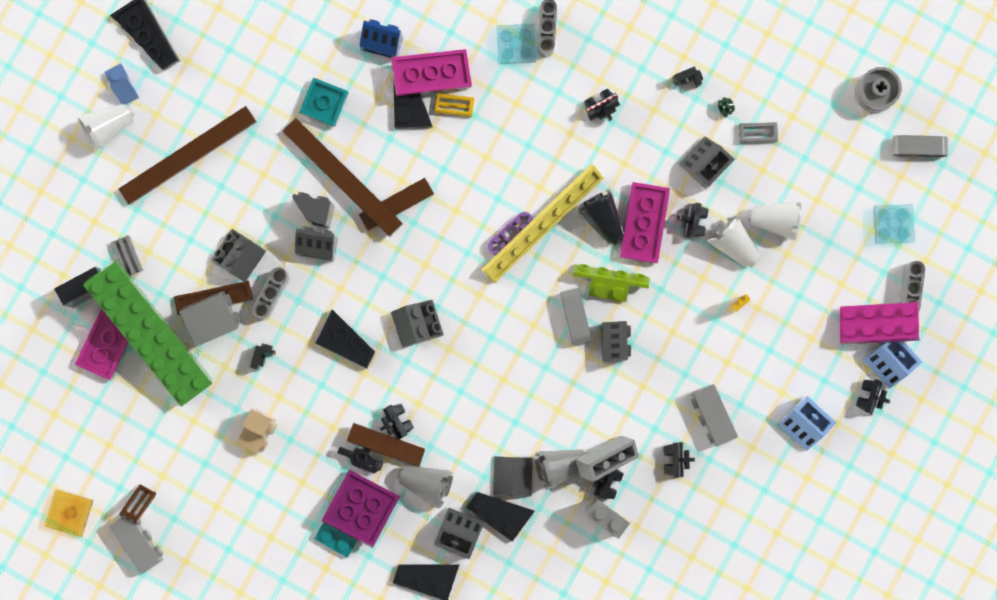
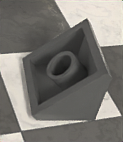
(512, 476)

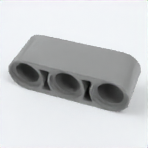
(543, 36)
(920, 146)
(916, 280)
(262, 299)
(575, 316)

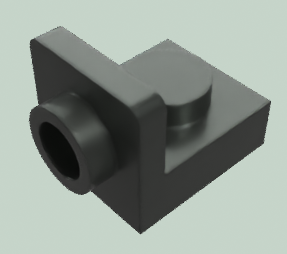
(684, 77)
(258, 356)

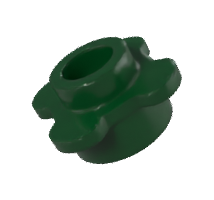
(726, 106)

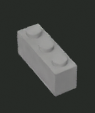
(713, 415)
(607, 458)
(137, 544)

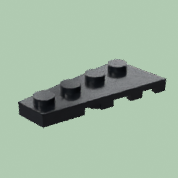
(143, 27)

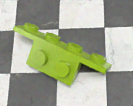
(610, 283)

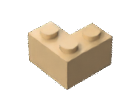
(256, 431)

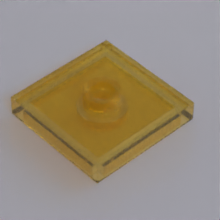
(69, 512)

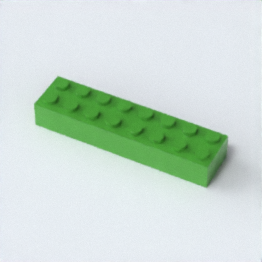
(148, 332)

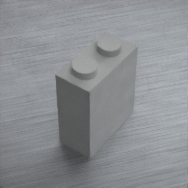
(210, 318)
(607, 518)

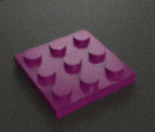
(360, 508)

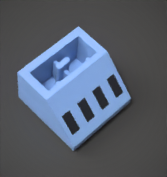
(892, 362)
(807, 423)

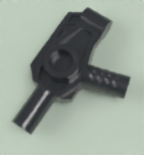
(361, 459)

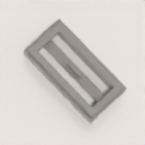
(742, 133)
(121, 241)

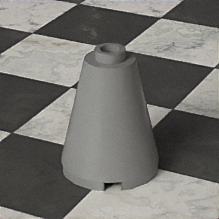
(557, 465)
(427, 483)

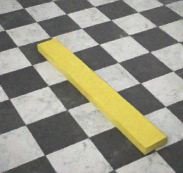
(542, 223)

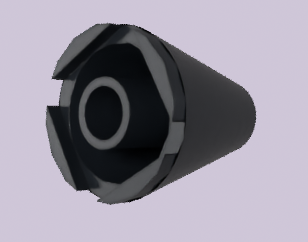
(603, 217)

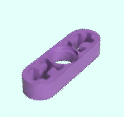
(495, 239)

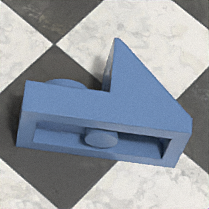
(121, 84)

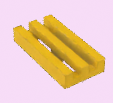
(454, 105)
(737, 305)

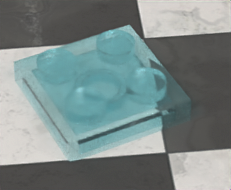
(516, 43)
(894, 224)

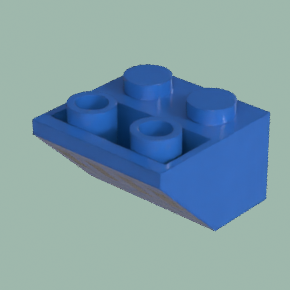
(380, 39)

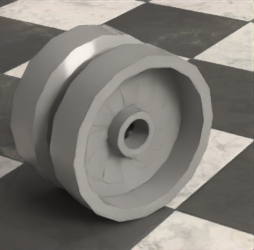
(886, 81)

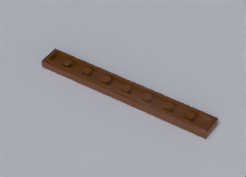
(187, 155)
(342, 177)

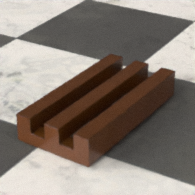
(123, 512)

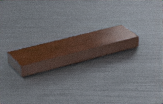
(402, 200)
(238, 292)
(385, 445)

